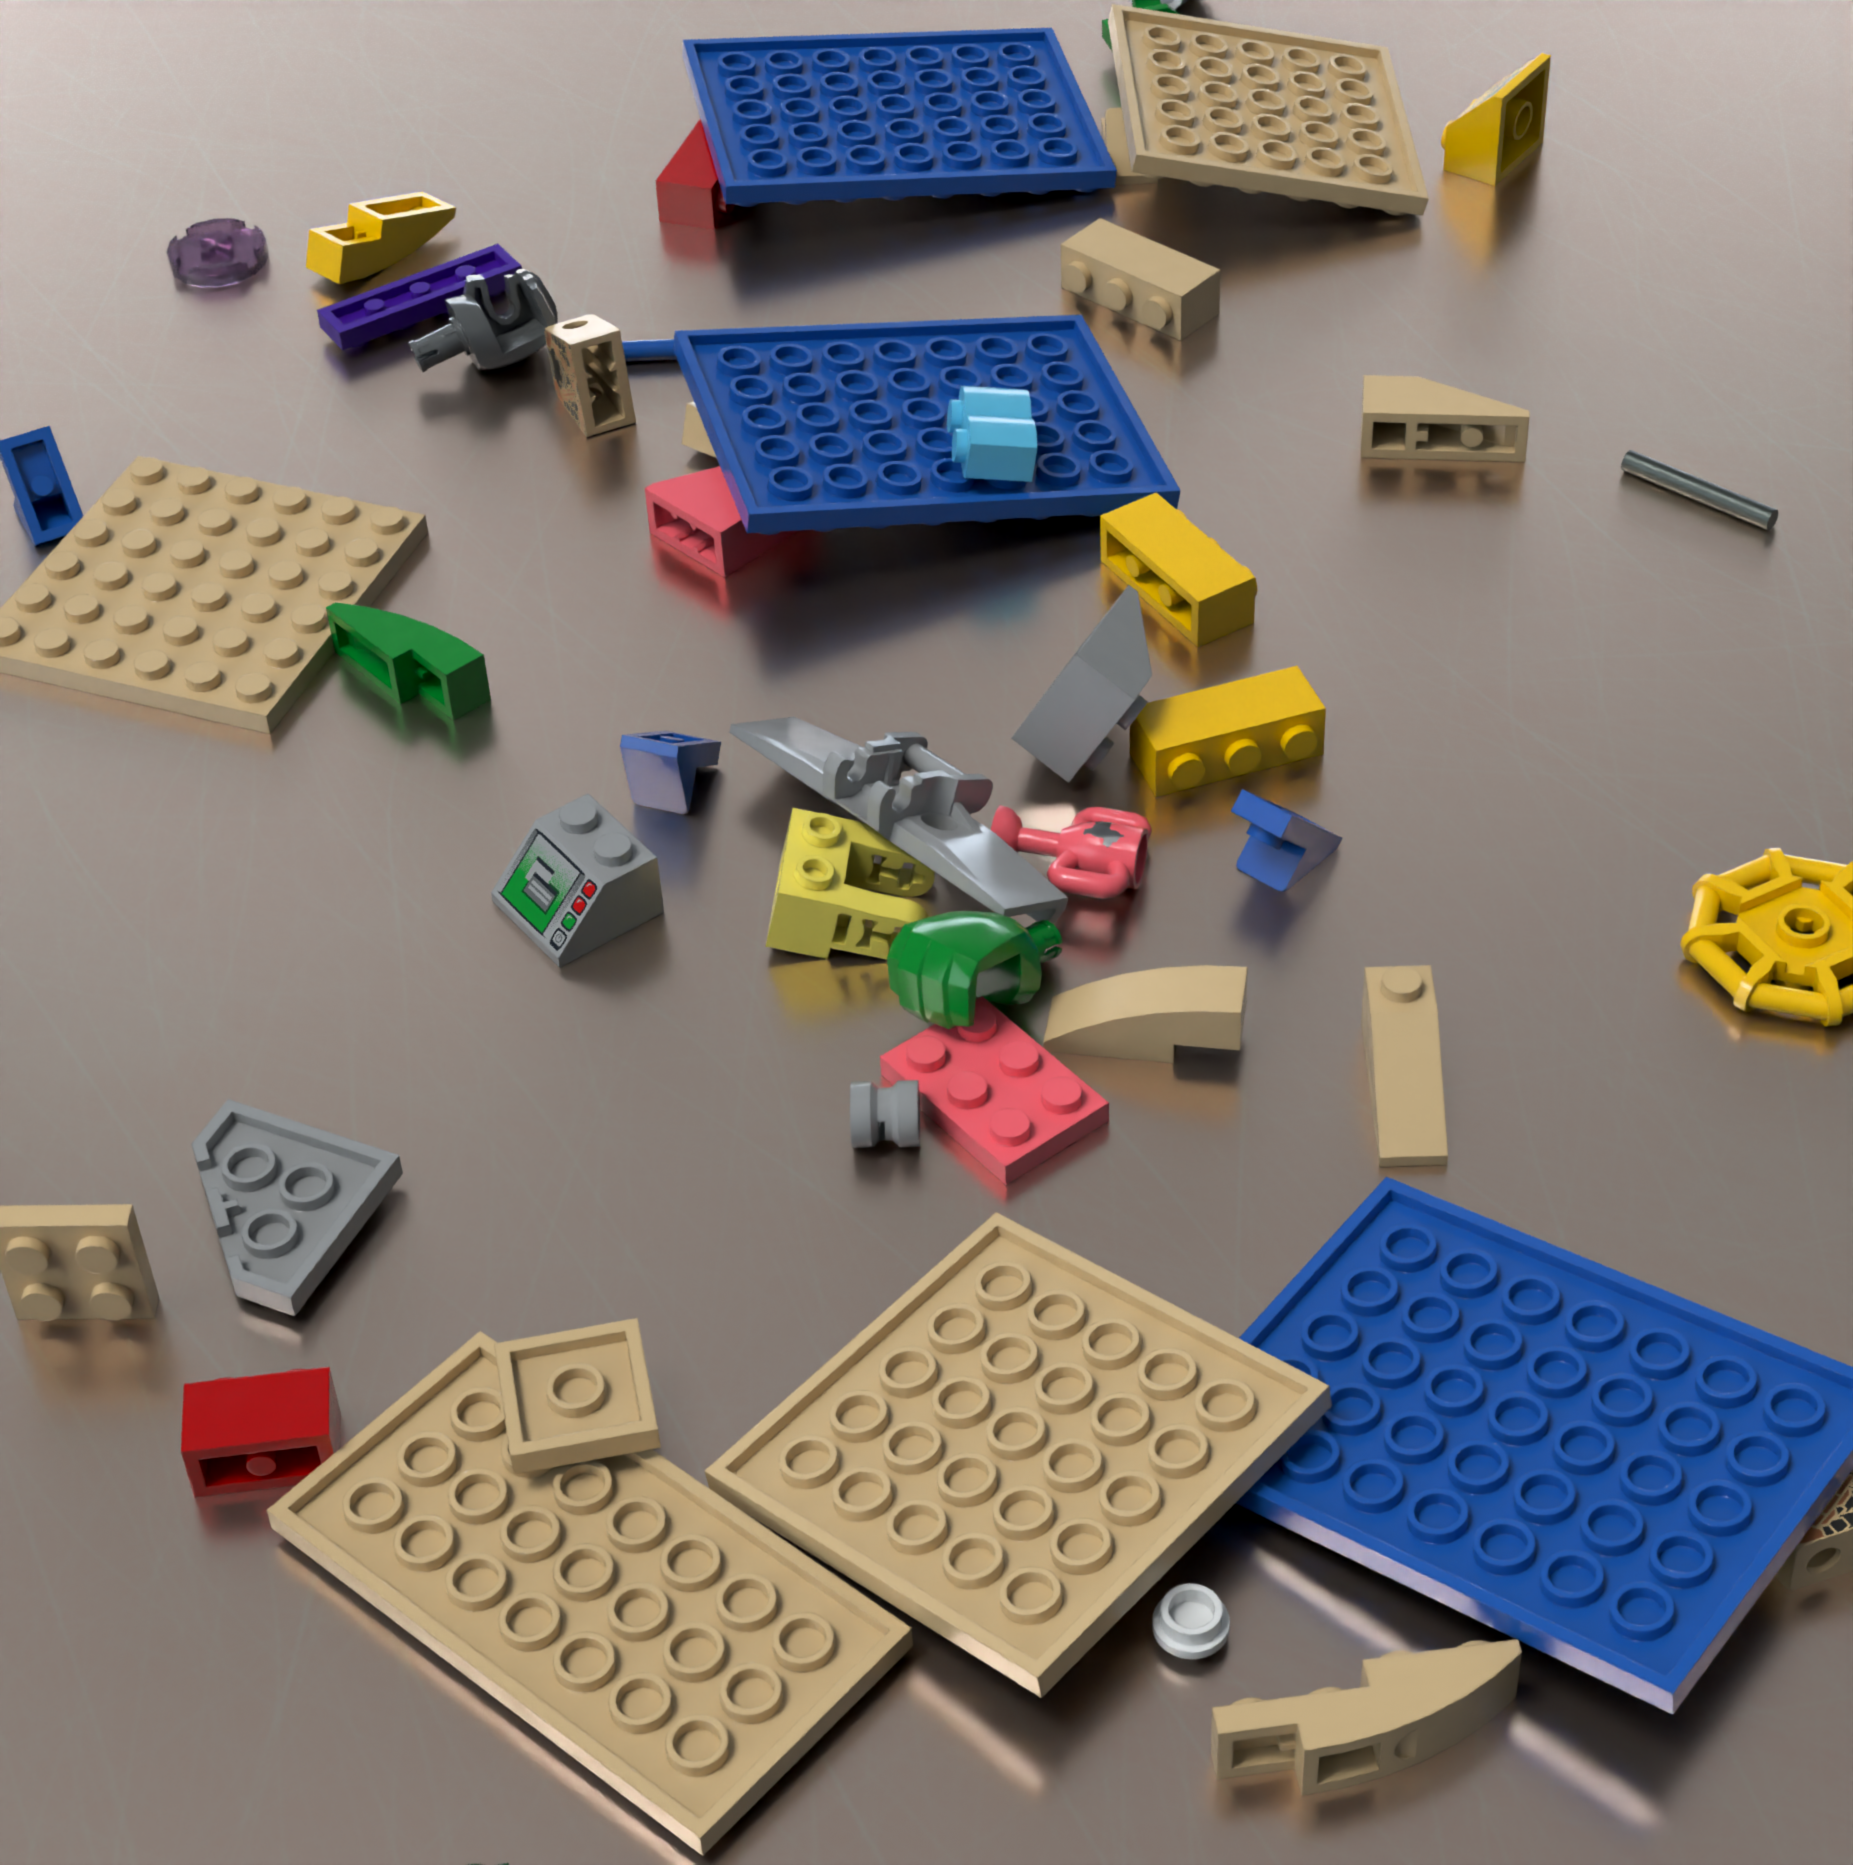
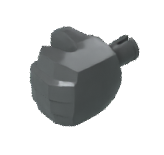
(487, 337)

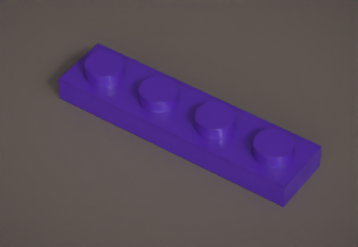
(412, 298)

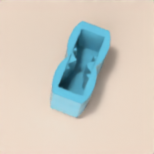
(993, 433)

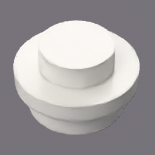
(1191, 1622)

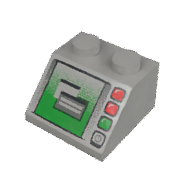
(579, 881)

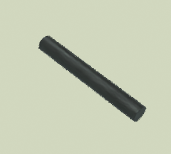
(1700, 490)

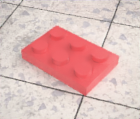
(997, 1091)

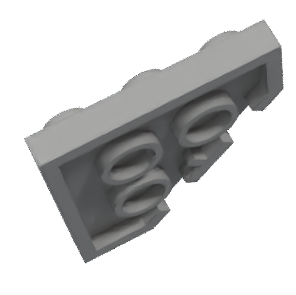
(286, 1199)

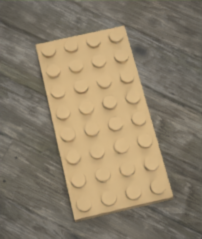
(596, 1598)

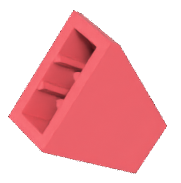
(703, 522)

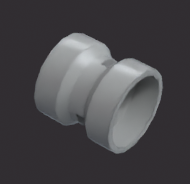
(885, 1113)

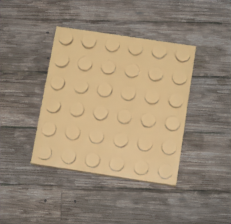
(1264, 111)
(201, 592)
(1019, 1448)

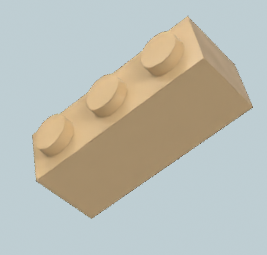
(1140, 279)

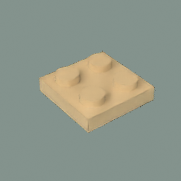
(76, 1262)
(576, 1396)

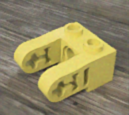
(819, 893)

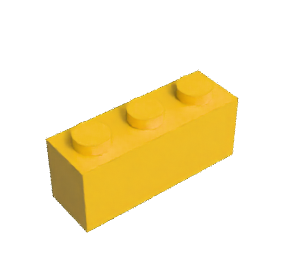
(1178, 569)
(1227, 731)

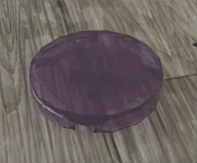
(217, 253)

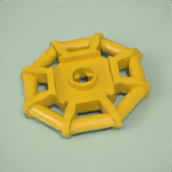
(1766, 936)

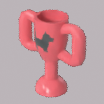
(1093, 856)

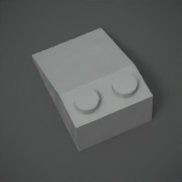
(1092, 693)

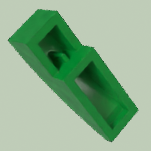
(410, 658)

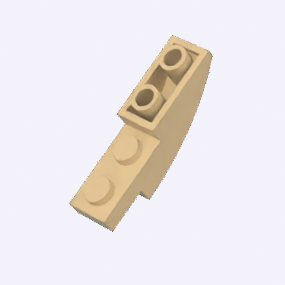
(1397, 1718)

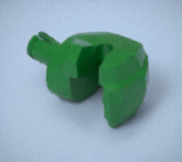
(959, 955)

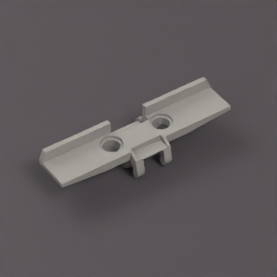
(918, 814)

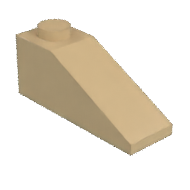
(1438, 422)
(1404, 1065)

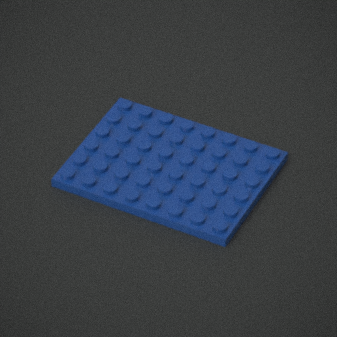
(894, 116)
(854, 421)
(1548, 1439)

